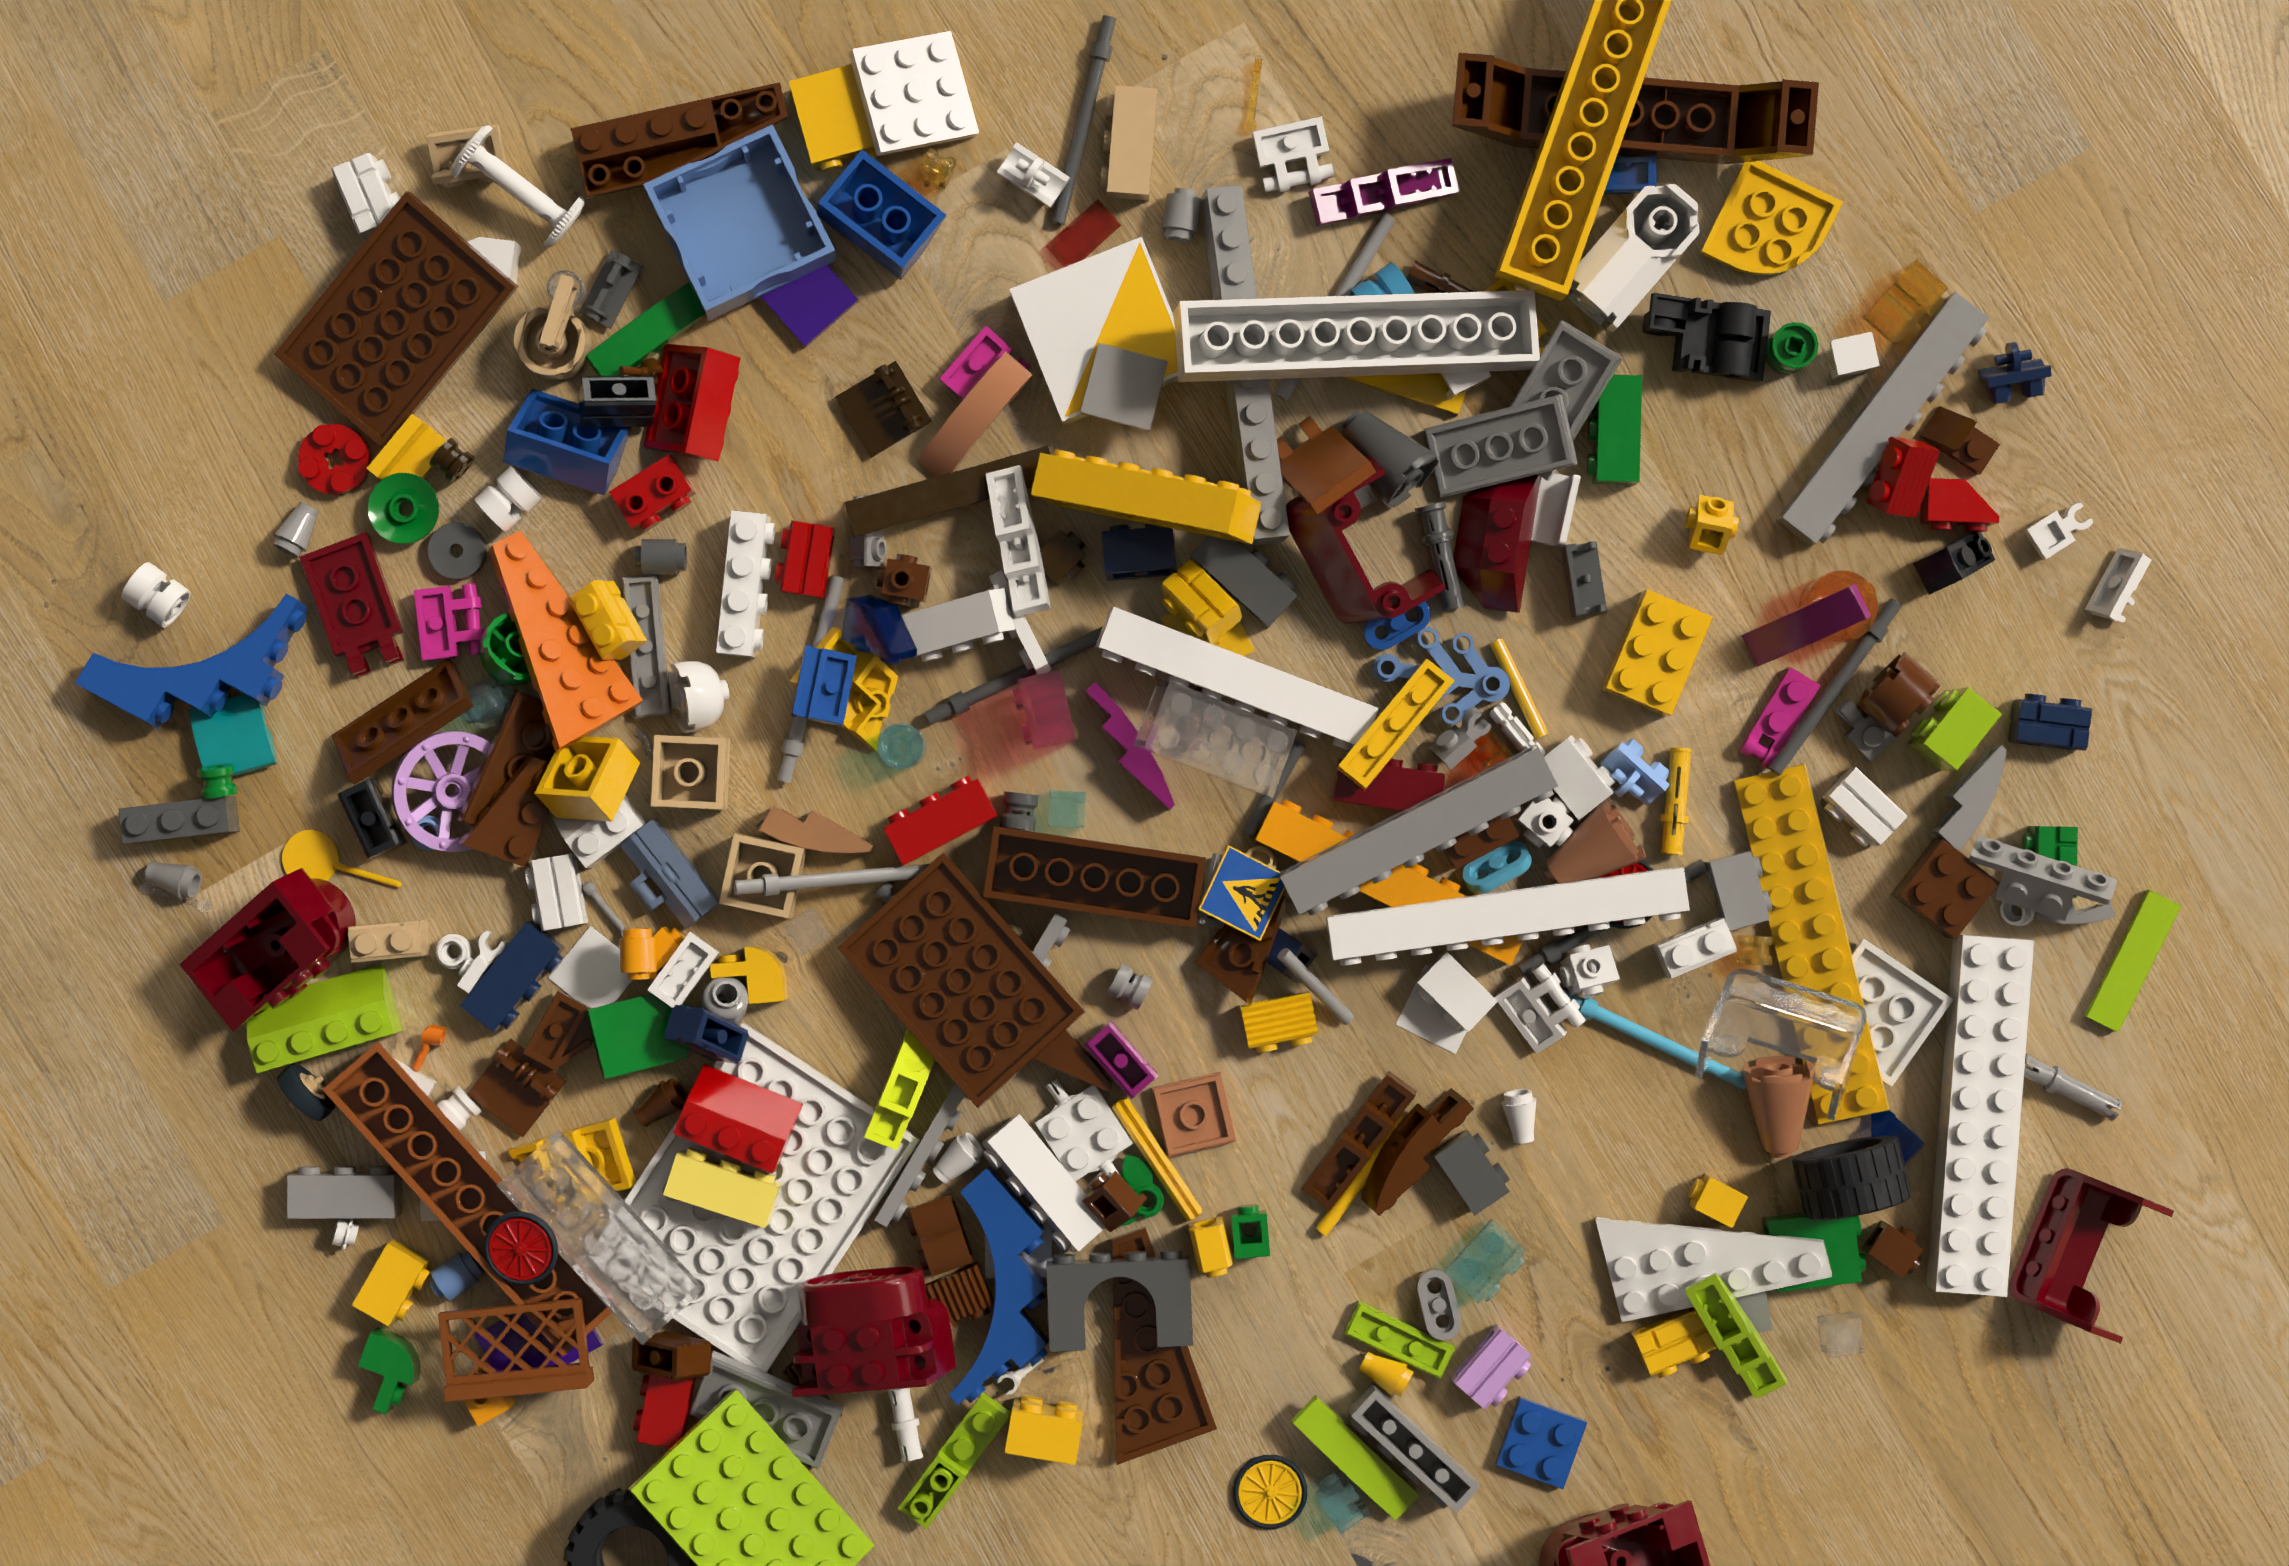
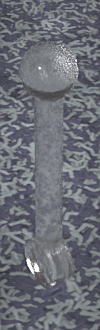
(148, 888)

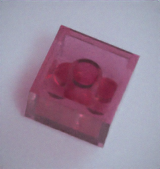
(1045, 710)

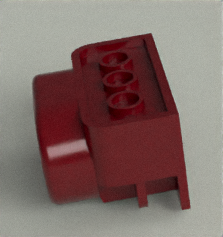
(272, 947)
(871, 1332)
(1629, 1537)

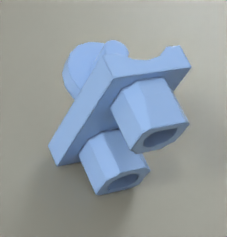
(1634, 774)

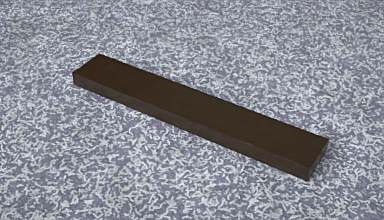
(933, 495)

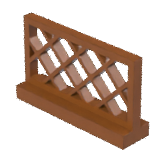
(515, 1381)

